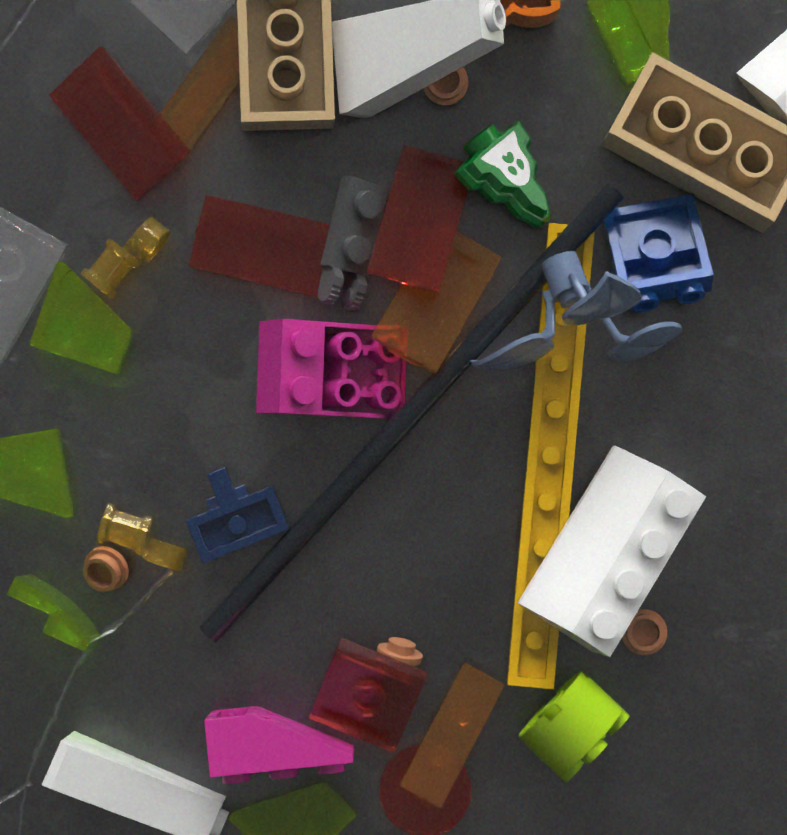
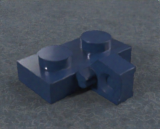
(235, 518)

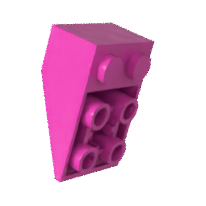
(327, 371)
(263, 741)

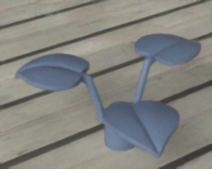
(572, 290)

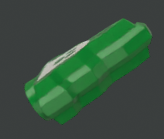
(505, 172)

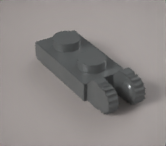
(351, 241)

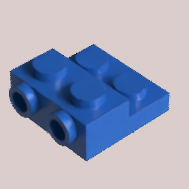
(660, 250)

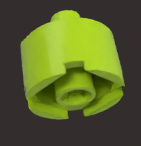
(573, 726)

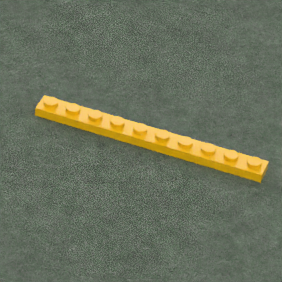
(547, 480)

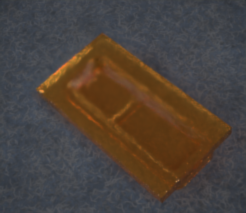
(425, 324)

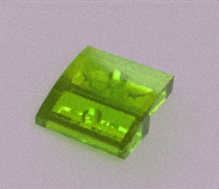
(66, 619)

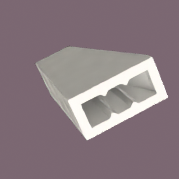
(408, 48)
(133, 788)

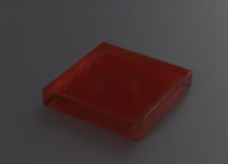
(368, 695)

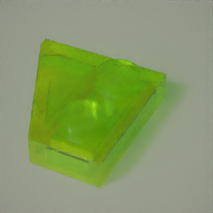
(632, 32)
(80, 324)
(35, 472)
(300, 812)

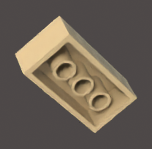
(285, 64)

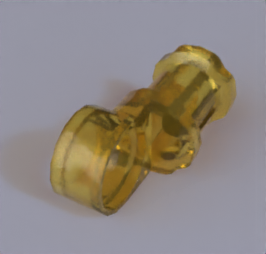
(118, 260)
(134, 533)

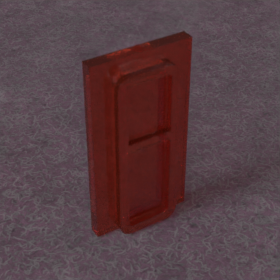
(119, 123)
(419, 220)
(259, 245)

